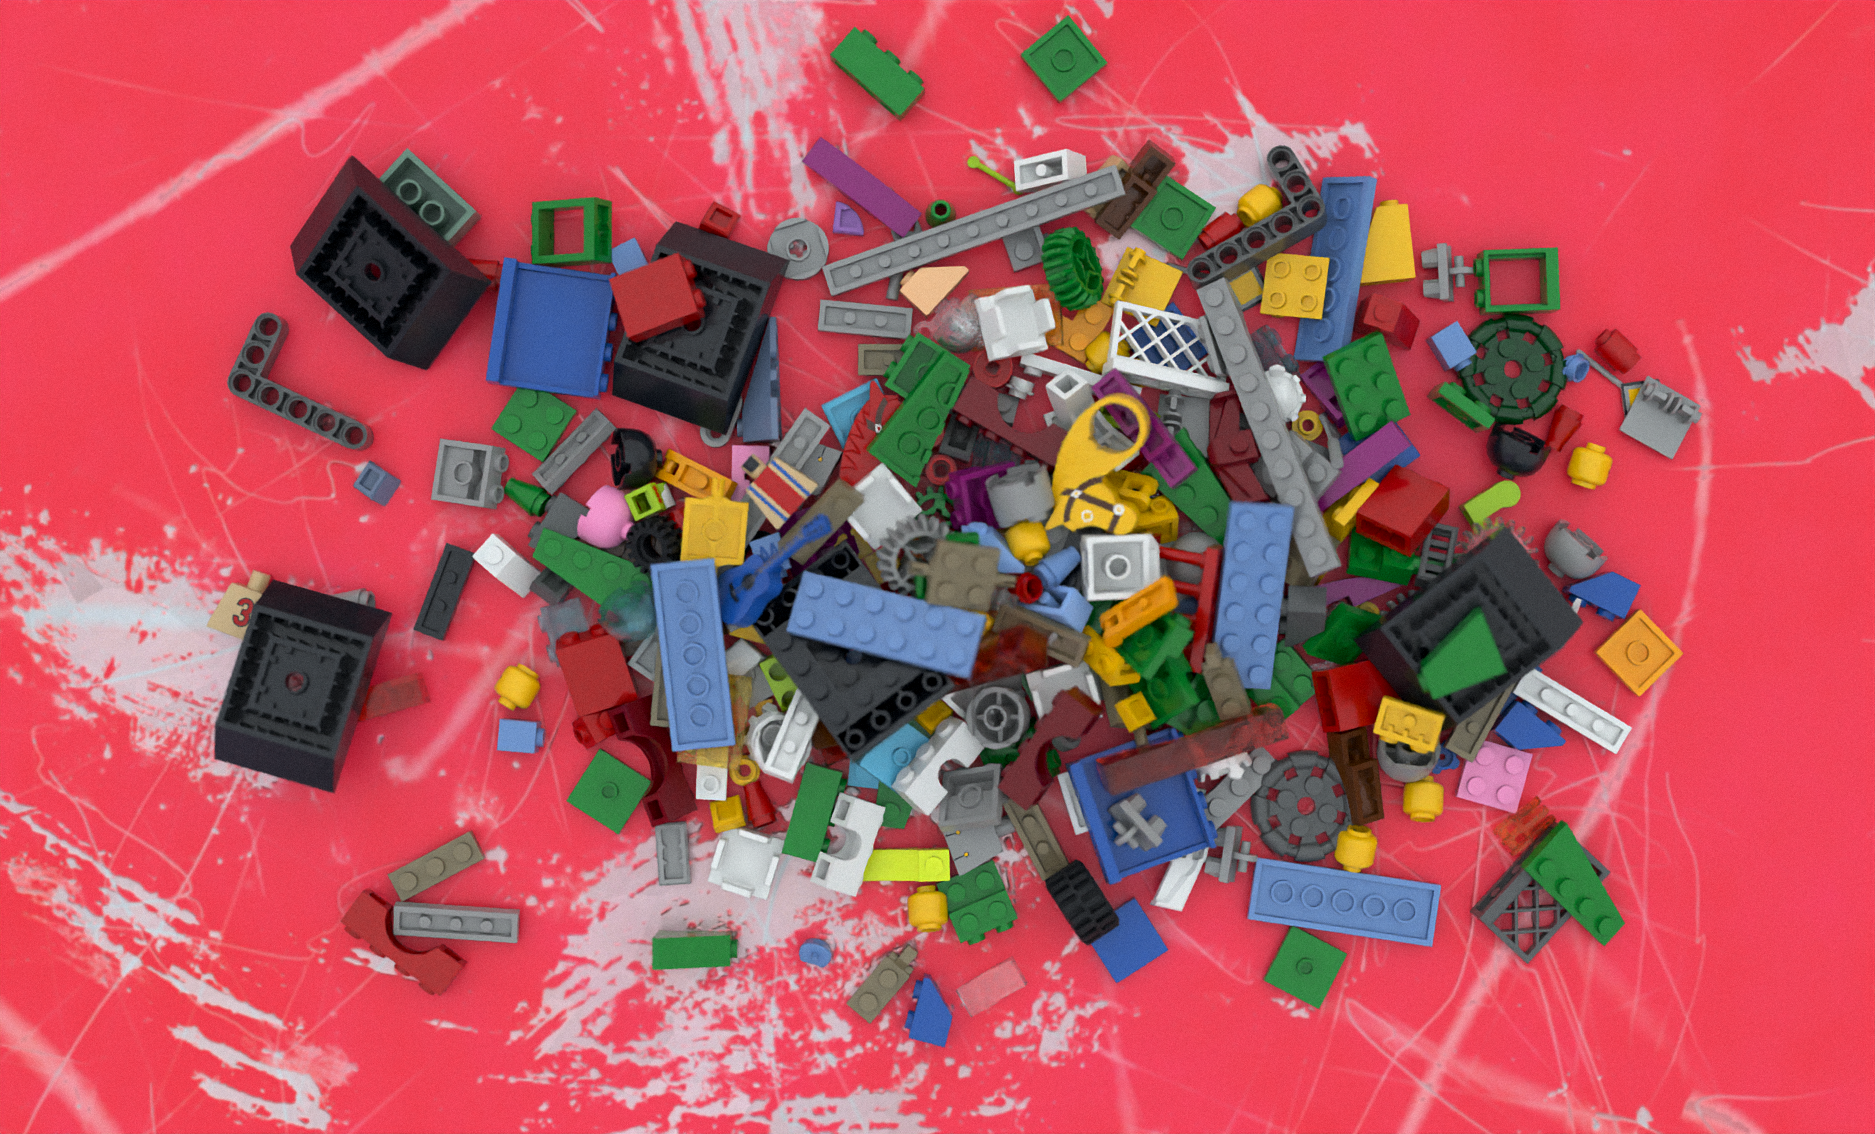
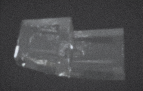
(991, 986)

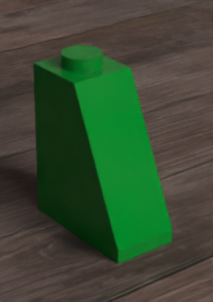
(1462, 658)
(693, 949)

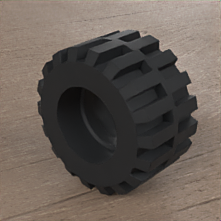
(1082, 902)

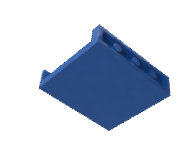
(552, 330)
(1171, 799)

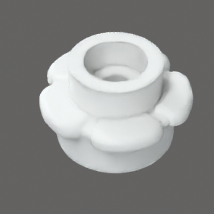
(1020, 387)

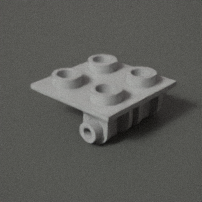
(1186, 412)
(1660, 417)

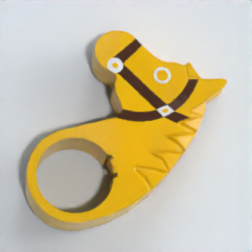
(1081, 471)

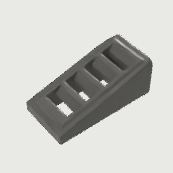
(1443, 531)

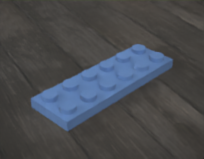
(1344, 241)
(1252, 587)
(887, 625)
(693, 654)
(1343, 901)

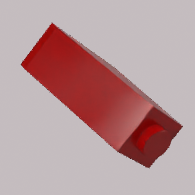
(1389, 318)

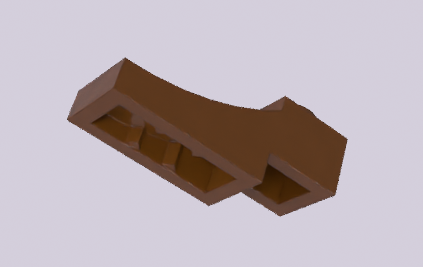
(1140, 185)
(1358, 774)

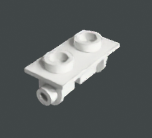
(711, 783)

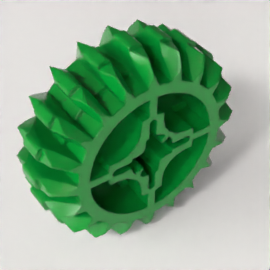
(1072, 268)

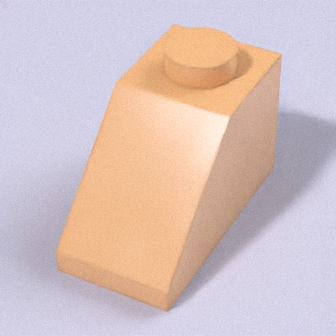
(930, 286)

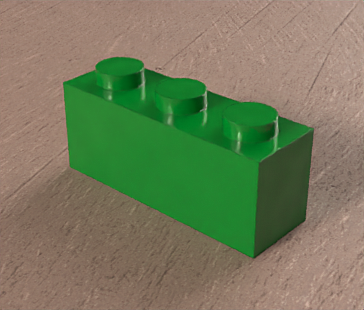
(878, 73)
(813, 811)

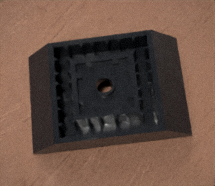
(423, 280)
(704, 370)
(1518, 603)
(857, 701)
(310, 729)

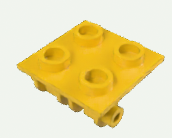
(1142, 282)
(1295, 286)

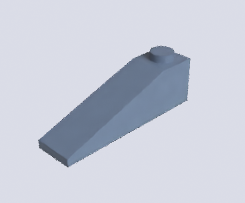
(762, 404)

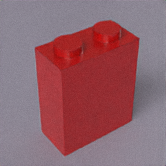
(658, 297)
(1402, 510)
(595, 670)
(1350, 695)

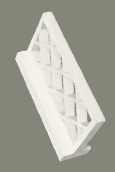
(1156, 375)

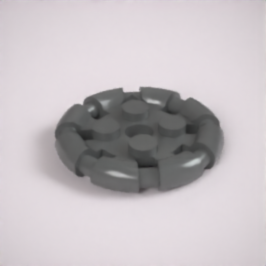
(1286, 808)

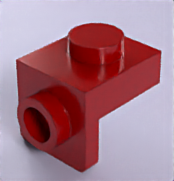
(593, 728)

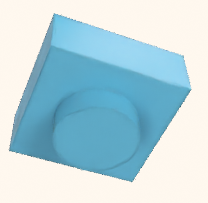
(860, 778)

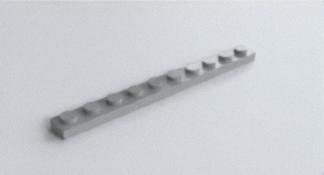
(974, 230)
(1268, 426)
(795, 451)

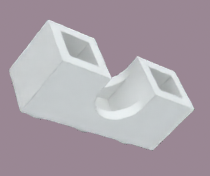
(919, 780)
(845, 869)

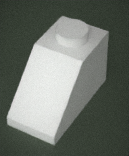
(1048, 170)
(506, 564)

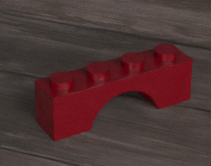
(980, 408)
(1029, 775)
(668, 790)

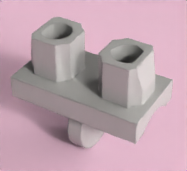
(1442, 259)
(1133, 827)
(1226, 866)

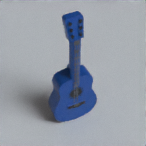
(758, 580)

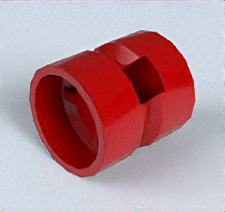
(992, 373)

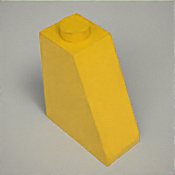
(1388, 246)

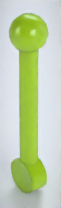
(974, 162)

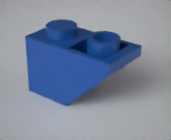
(1606, 592)
(1524, 730)
(931, 1016)

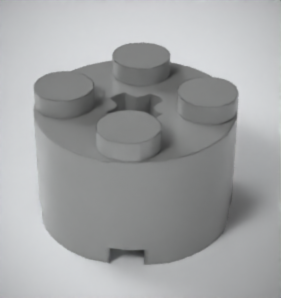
(1021, 494)

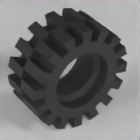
(641, 544)

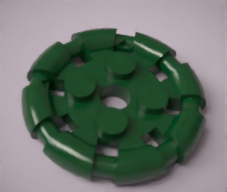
(1531, 367)

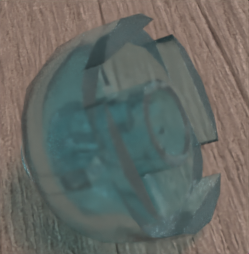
(629, 613)

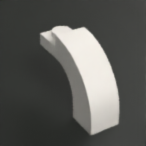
(1072, 396)

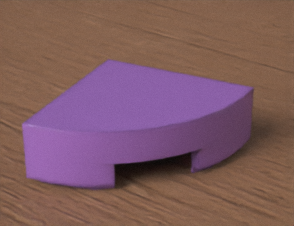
(847, 221)

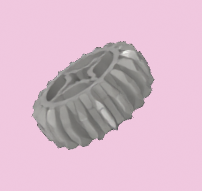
(900, 538)

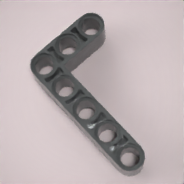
(1266, 229)
(288, 398)

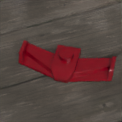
(1233, 450)

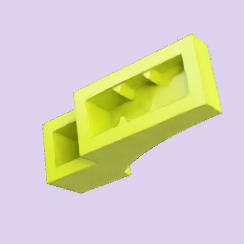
(908, 864)

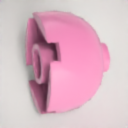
(607, 519)

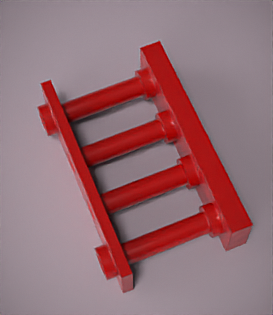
(1204, 592)

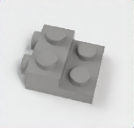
(1315, 465)
(469, 473)
(972, 798)

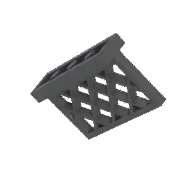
(1506, 892)

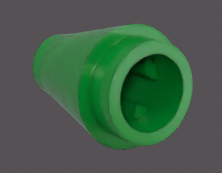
(935, 220)
(527, 496)

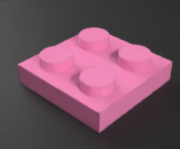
(1495, 777)

